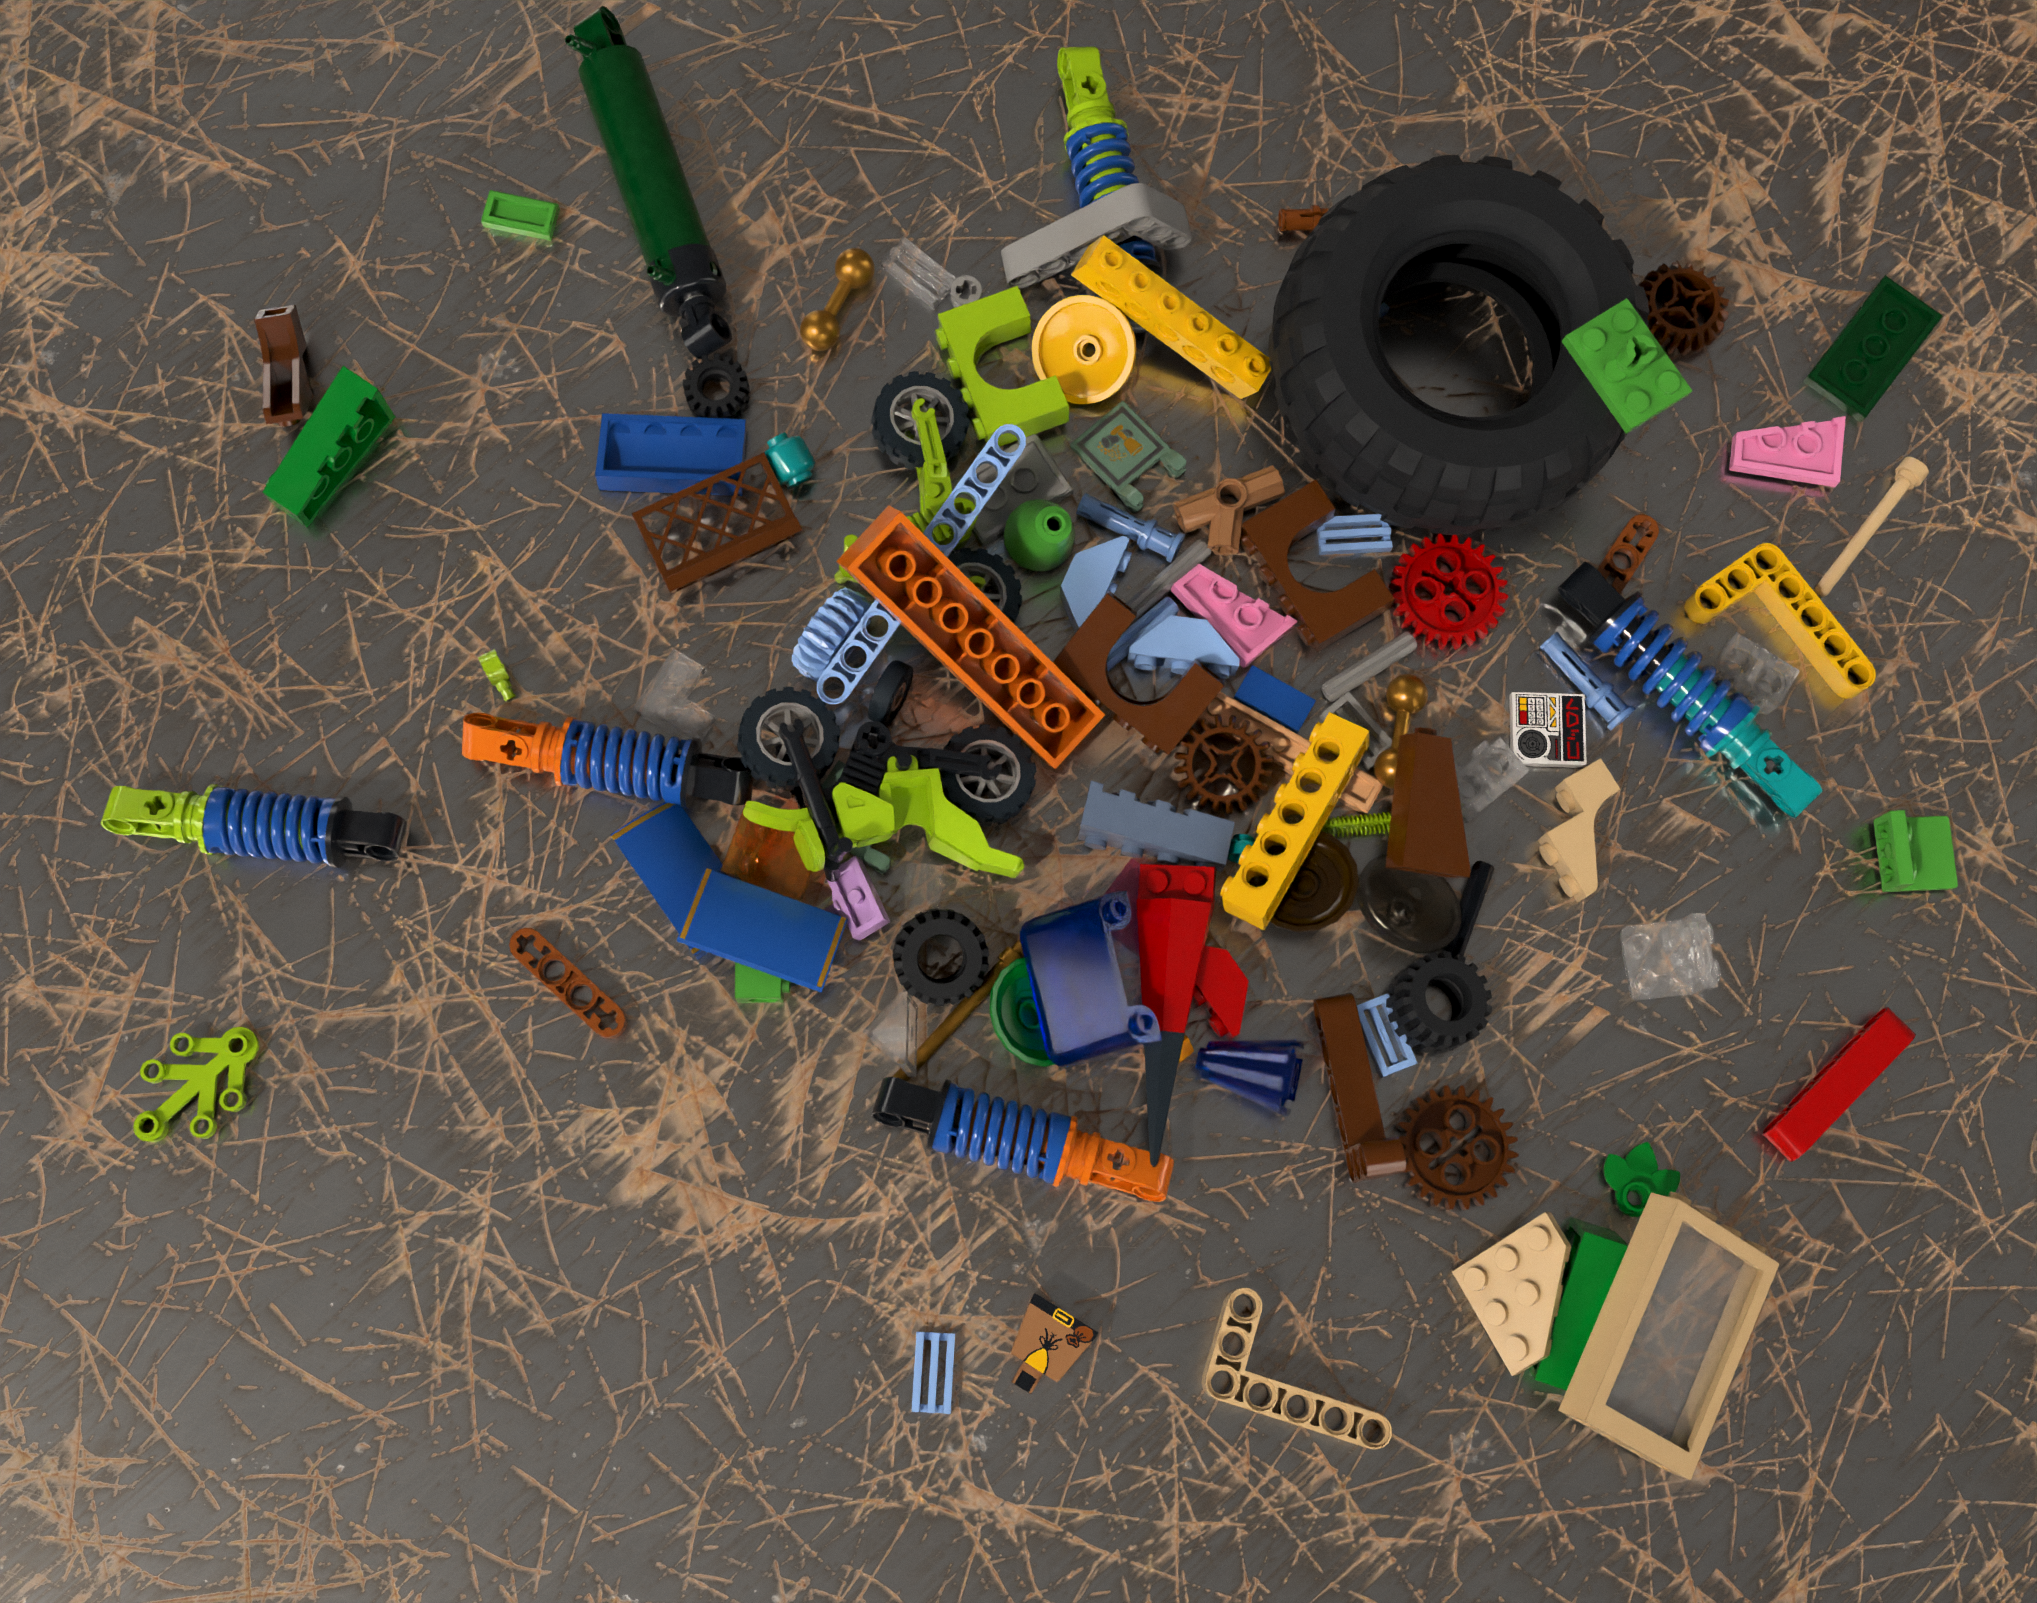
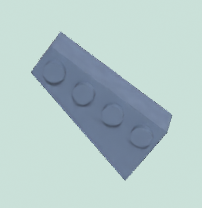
(1154, 829)

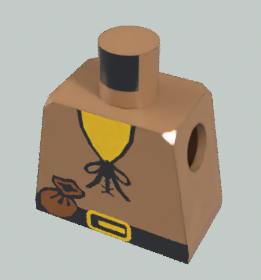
(1048, 1343)

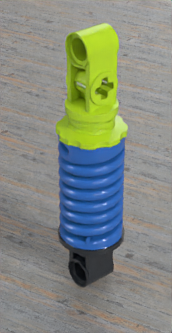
(257, 824)

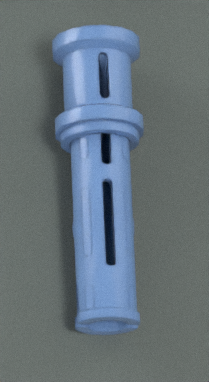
(1145, 533)
(1598, 694)

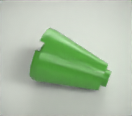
(1039, 535)

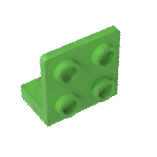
(1915, 852)

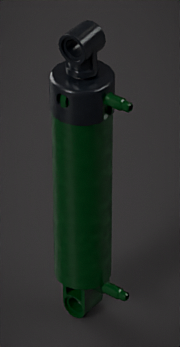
(651, 181)

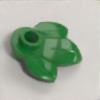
(1638, 1174)

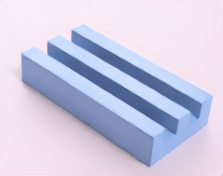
(1359, 547)
(1382, 1069)
(931, 1407)

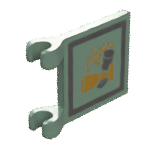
(1123, 449)

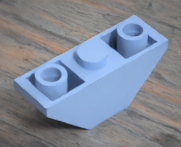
(1091, 577)
(1178, 643)

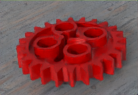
(1429, 615)

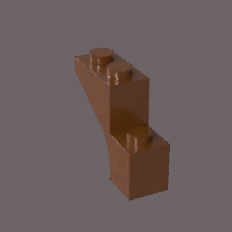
(284, 373)

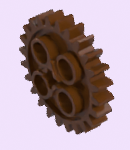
(1476, 1175)

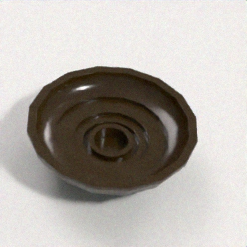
(1321, 888)

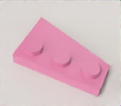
(1793, 453)
(1239, 619)

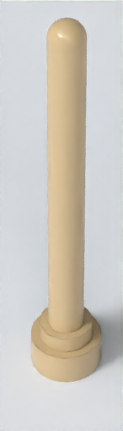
(1909, 473)

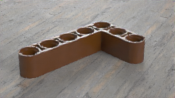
(1353, 1092)

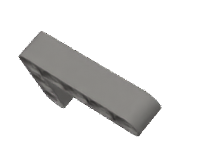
(1118, 216)

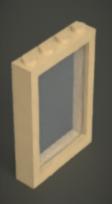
(1670, 1334)

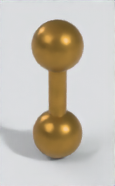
(820, 327)
(1405, 696)

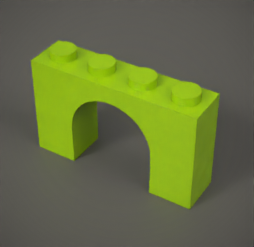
(971, 332)

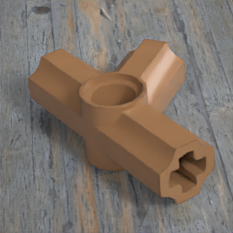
(1224, 518)

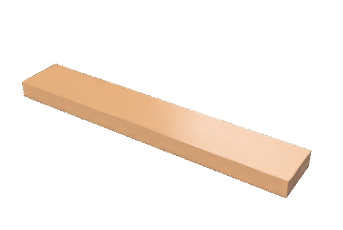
(1286, 746)

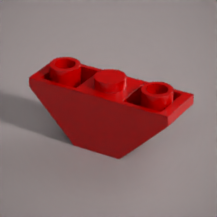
(1222, 991)

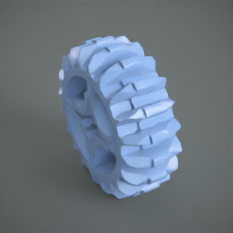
(828, 632)

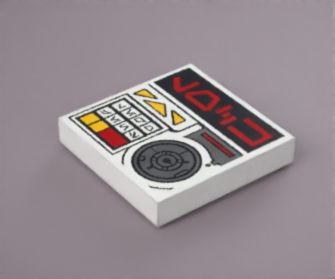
(1548, 729)

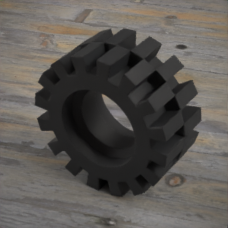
(709, 370)

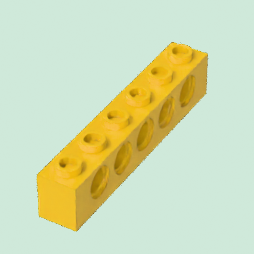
(1172, 317)
(1259, 904)

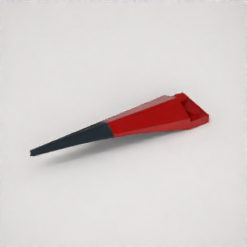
(1173, 927)

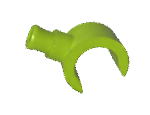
(497, 673)

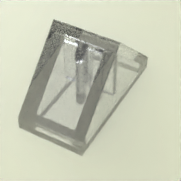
(896, 1032)

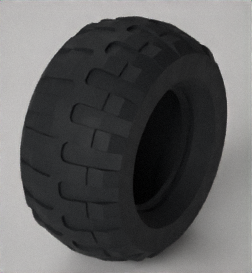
(1471, 229)

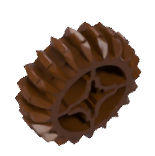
(1683, 294)
(1201, 740)

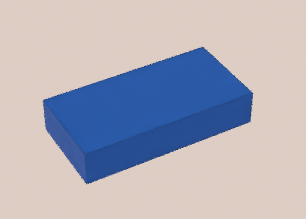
(1274, 699)

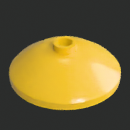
(1062, 342)

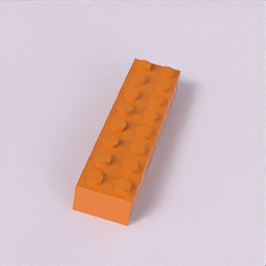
(970, 636)

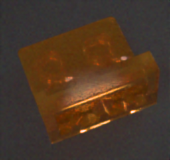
(766, 859)

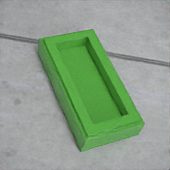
(520, 215)

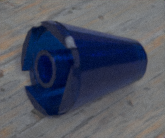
(1254, 1070)

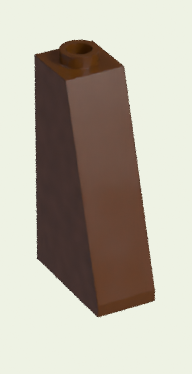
(1426, 809)

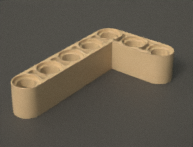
(1278, 1392)

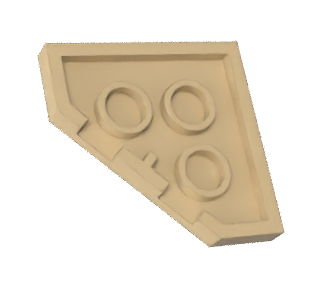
(1519, 1290)

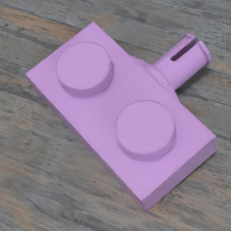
(857, 899)

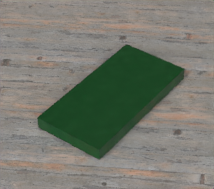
(1872, 348)

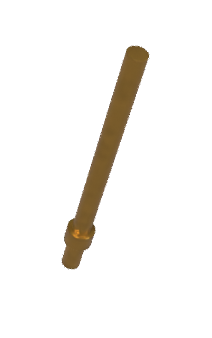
(963, 1009)

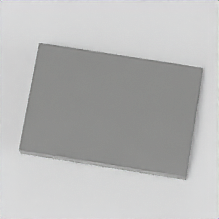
(1030, 478)

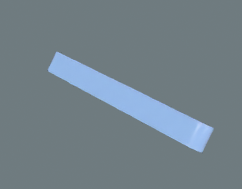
(946, 515)

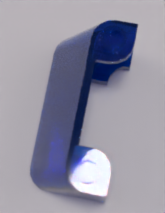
(1081, 985)

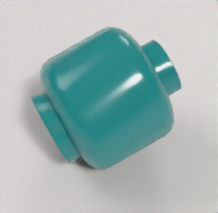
(790, 459)

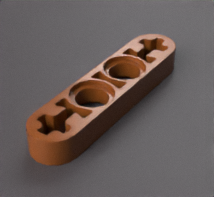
(568, 983)

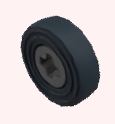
(890, 692)

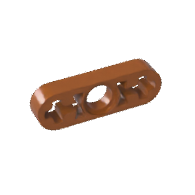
(1622, 545)

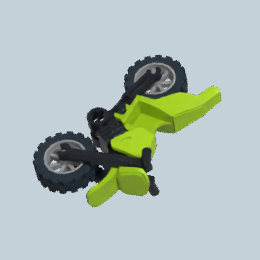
(882, 785)

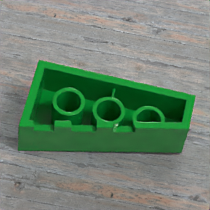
(329, 447)
(1585, 1282)

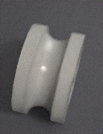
(958, 287)

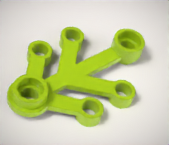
(201, 1081)

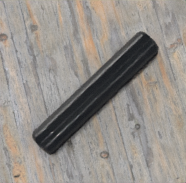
(1470, 905)

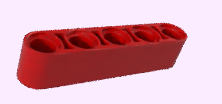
(1838, 1084)

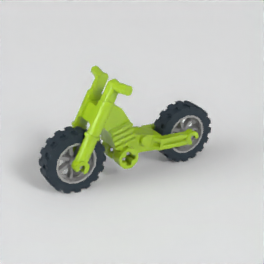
(929, 454)

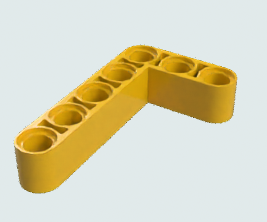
(1788, 614)

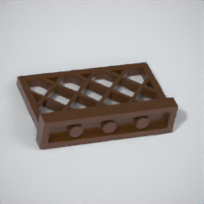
(731, 552)

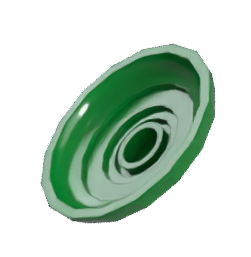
(1015, 1015)

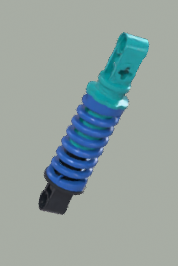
(1722, 719)

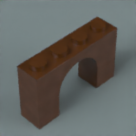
(1320, 615)
(1160, 720)

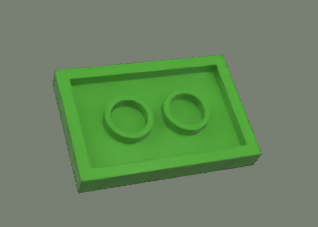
(1626, 366)

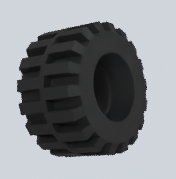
(960, 983)
(1461, 986)

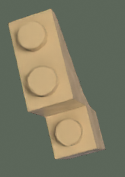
(1572, 843)

